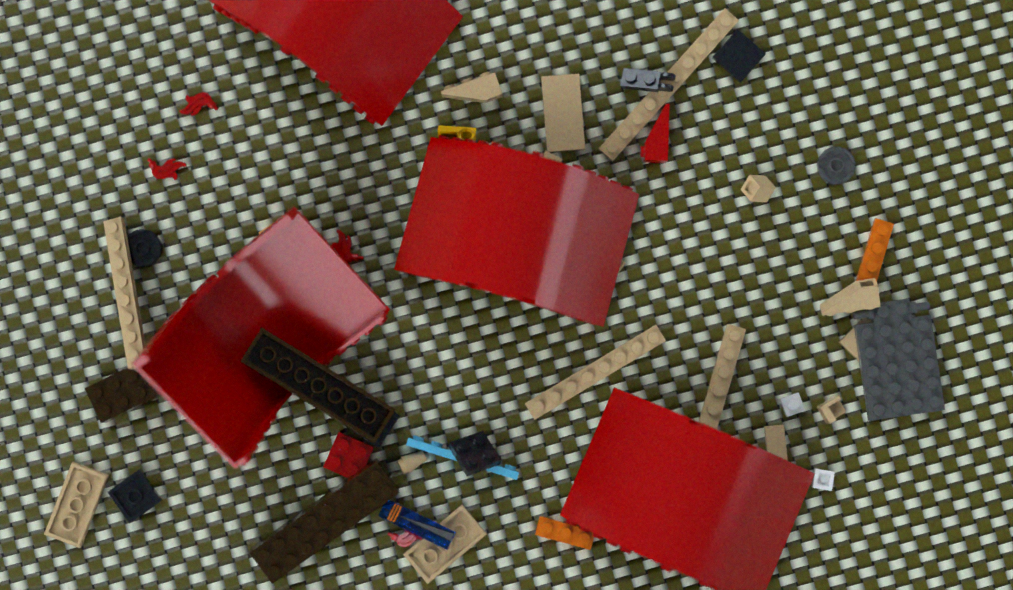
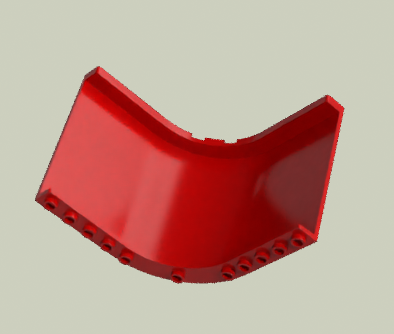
(357, 46)
(518, 227)
(277, 282)
(686, 495)

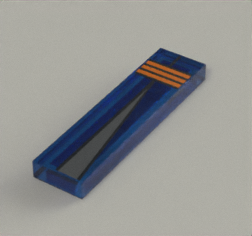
(417, 524)

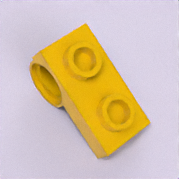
(459, 132)

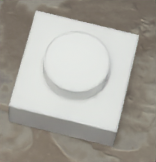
(792, 404)
(823, 479)

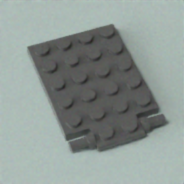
(898, 360)

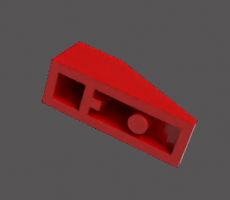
(656, 145)

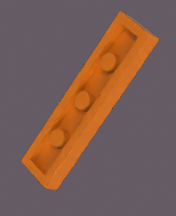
(875, 250)

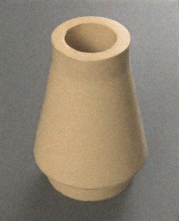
(411, 462)

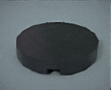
(144, 247)

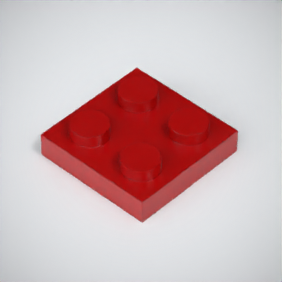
(347, 455)

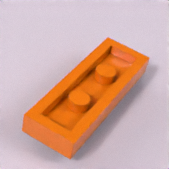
(563, 532)

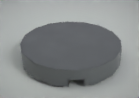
(836, 165)

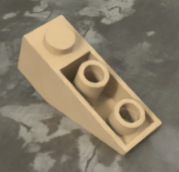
(477, 90)
(856, 296)

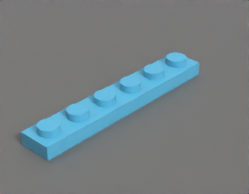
(436, 448)

